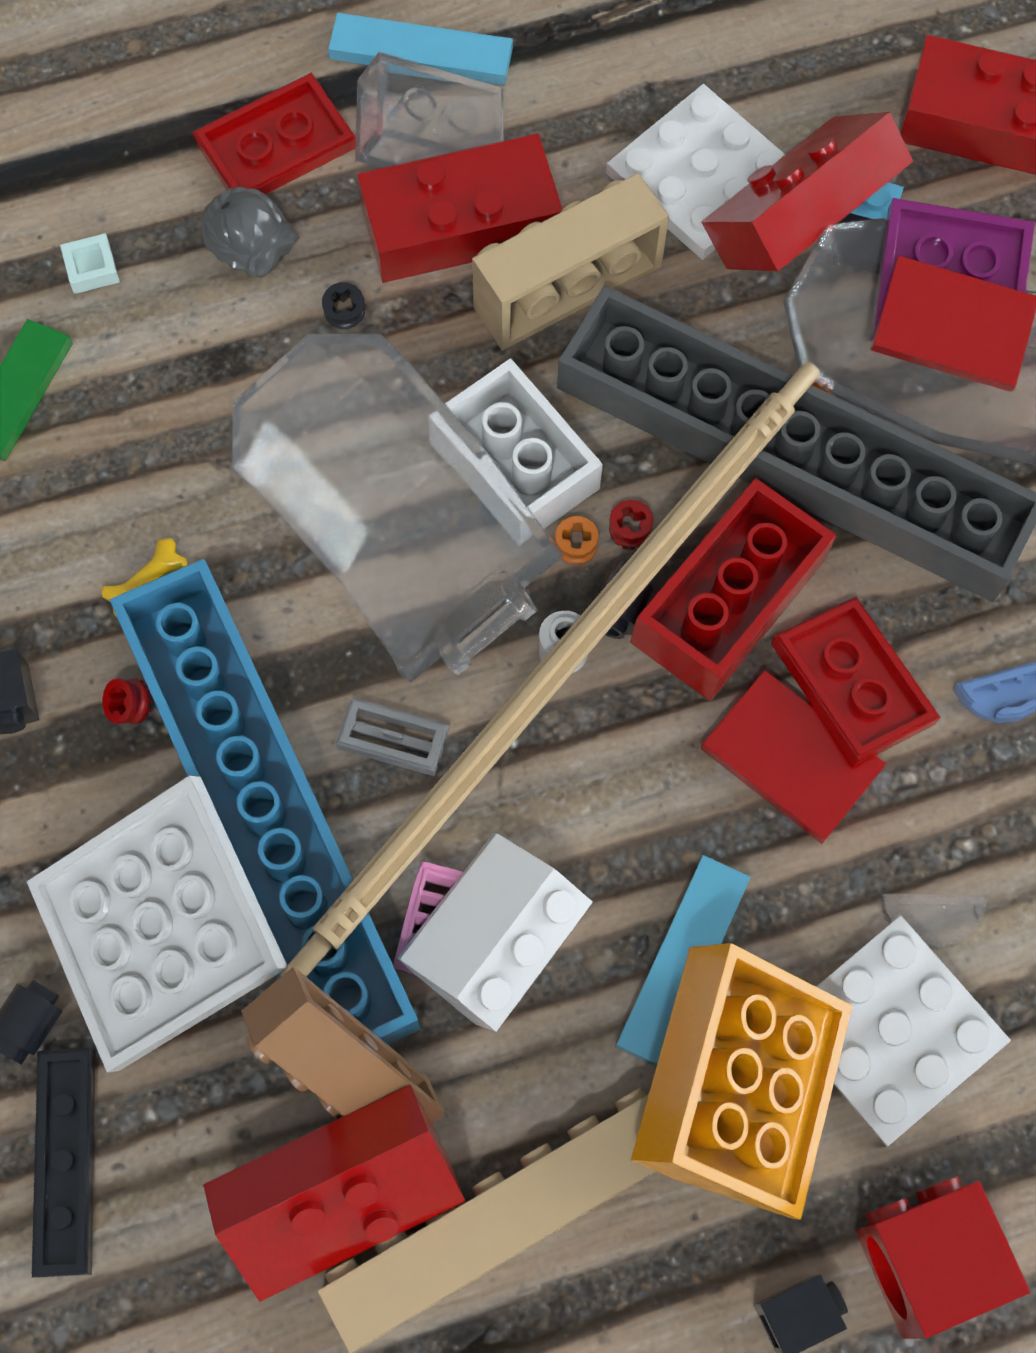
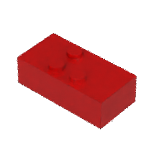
(973, 104)
(806, 191)
(455, 205)
(732, 589)
(332, 1193)

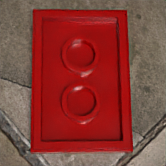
(276, 137)
(955, 323)
(855, 681)
(790, 757)

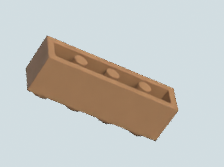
(329, 1049)

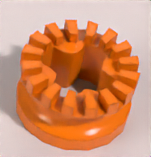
(589, 534)

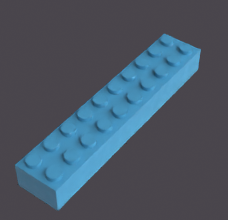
(242, 754)

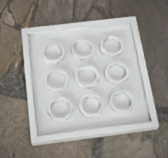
(155, 924)

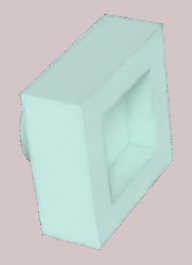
(89, 263)

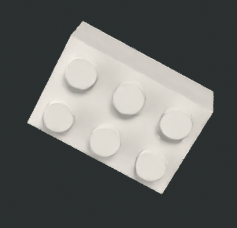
(529, 442)

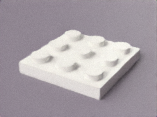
(695, 162)
(908, 1031)

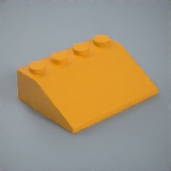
(743, 1080)

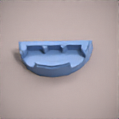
(1001, 695)

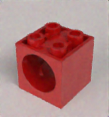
(941, 1258)

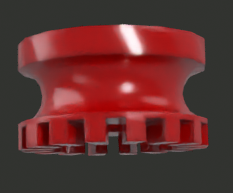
(624, 535)
(126, 701)

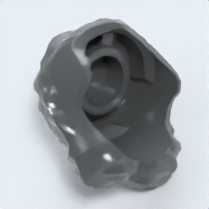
(247, 231)

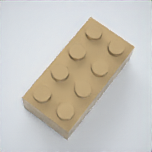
(568, 260)

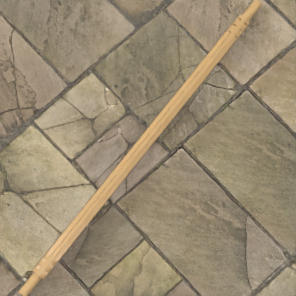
(550, 674)

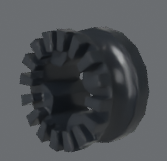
(345, 319)

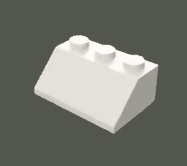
(494, 931)

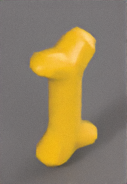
(163, 562)

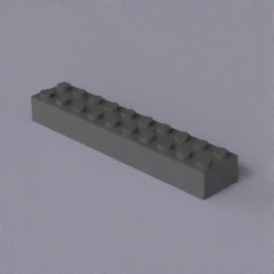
(822, 459)

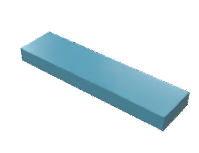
(458, 52)
(698, 922)

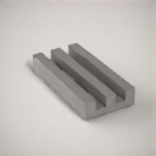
(385, 754)

